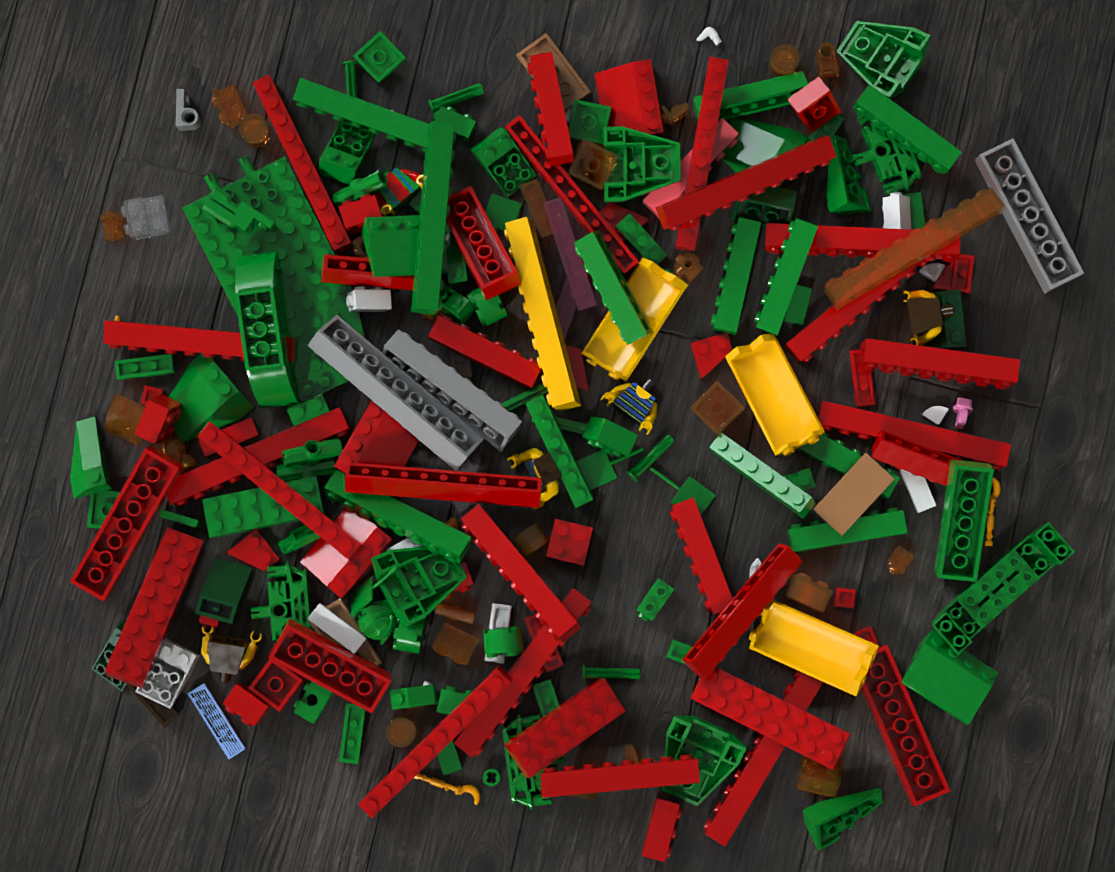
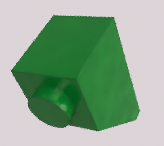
(413, 696)

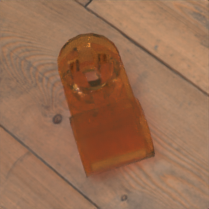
(827, 66)

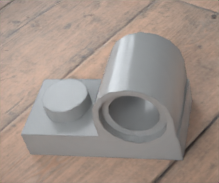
(182, 112)

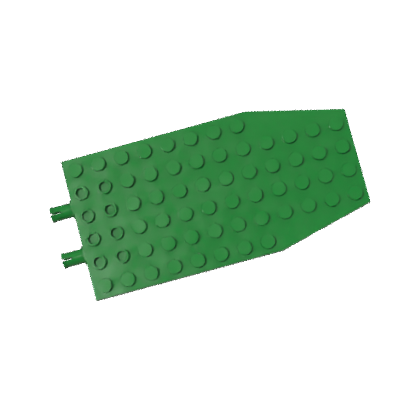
(301, 247)

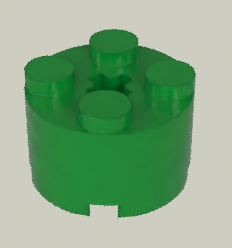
(486, 310)
(409, 638)
(503, 640)

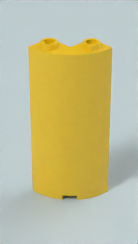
(656, 296)
(775, 395)
(813, 647)

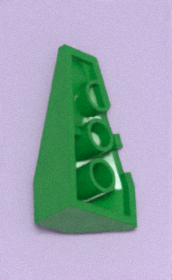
(843, 188)
(89, 465)
(832, 816)

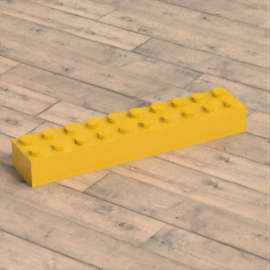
(542, 314)

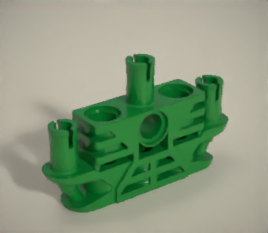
(887, 166)
(279, 595)
(516, 778)

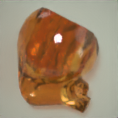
(176, 449)

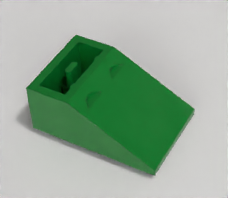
(346, 153)
(503, 161)

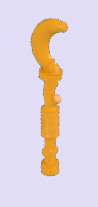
(990, 517)
(458, 790)

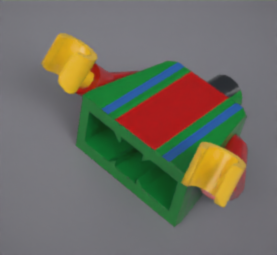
(400, 188)

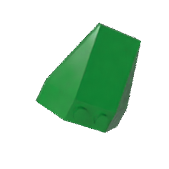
(884, 54)
(759, 143)
(641, 165)
(207, 397)
(418, 583)
(714, 748)

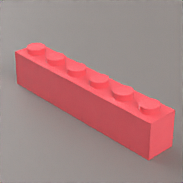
(724, 138)

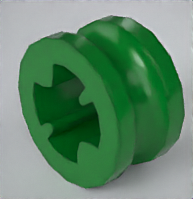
(485, 776)

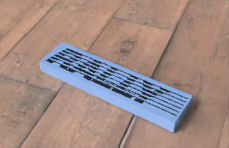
(216, 721)

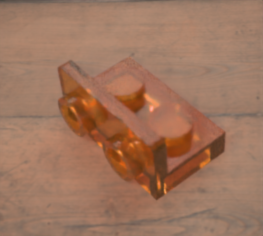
(230, 105)
(455, 644)

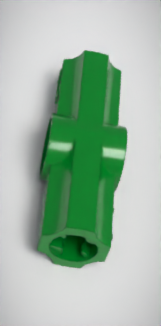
(360, 187)
(312, 452)
(301, 471)

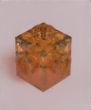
(692, 261)

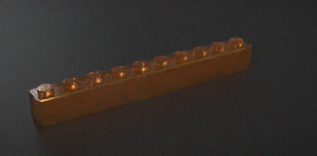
(913, 248)

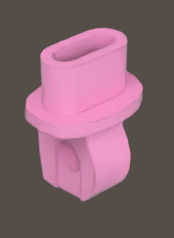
(962, 409)

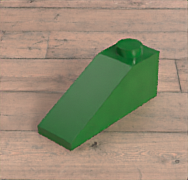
(456, 264)

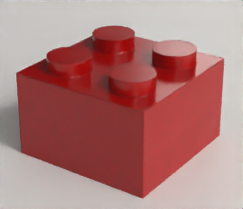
(814, 105)
(354, 213)
(159, 419)
(569, 542)
(276, 685)
(247, 705)

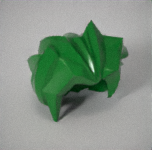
(377, 620)

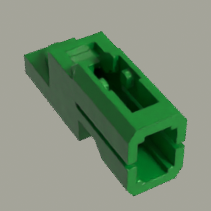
(244, 214)

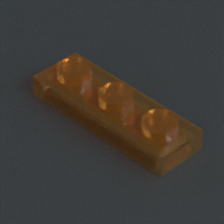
(534, 199)

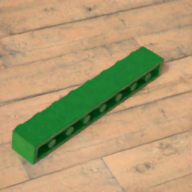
(361, 113)
(401, 519)

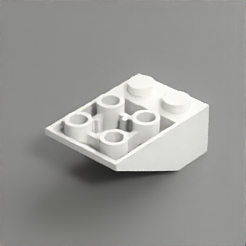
(169, 673)

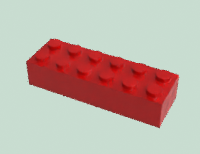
(480, 244)
(330, 666)
(564, 727)

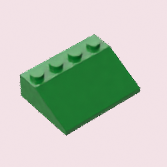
(392, 245)
(948, 679)

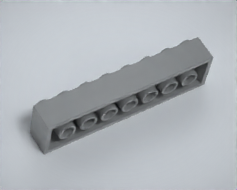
(1029, 216)
(453, 391)

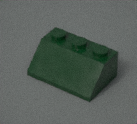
(771, 206)
(953, 333)

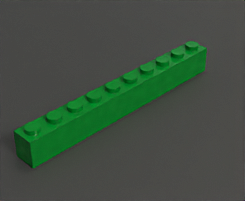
(433, 218)

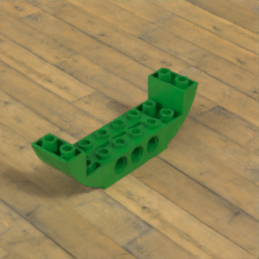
(263, 330)
(1000, 586)

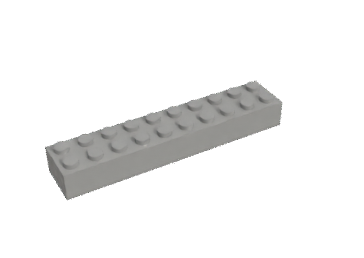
(395, 392)

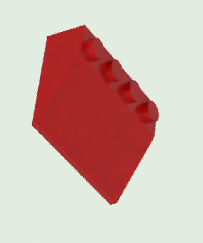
(632, 97)
(378, 441)
(336, 570)

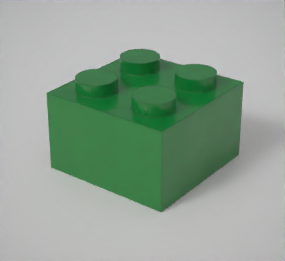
(609, 437)

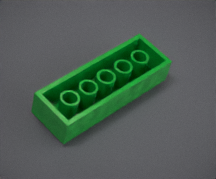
(255, 508)
(963, 520)

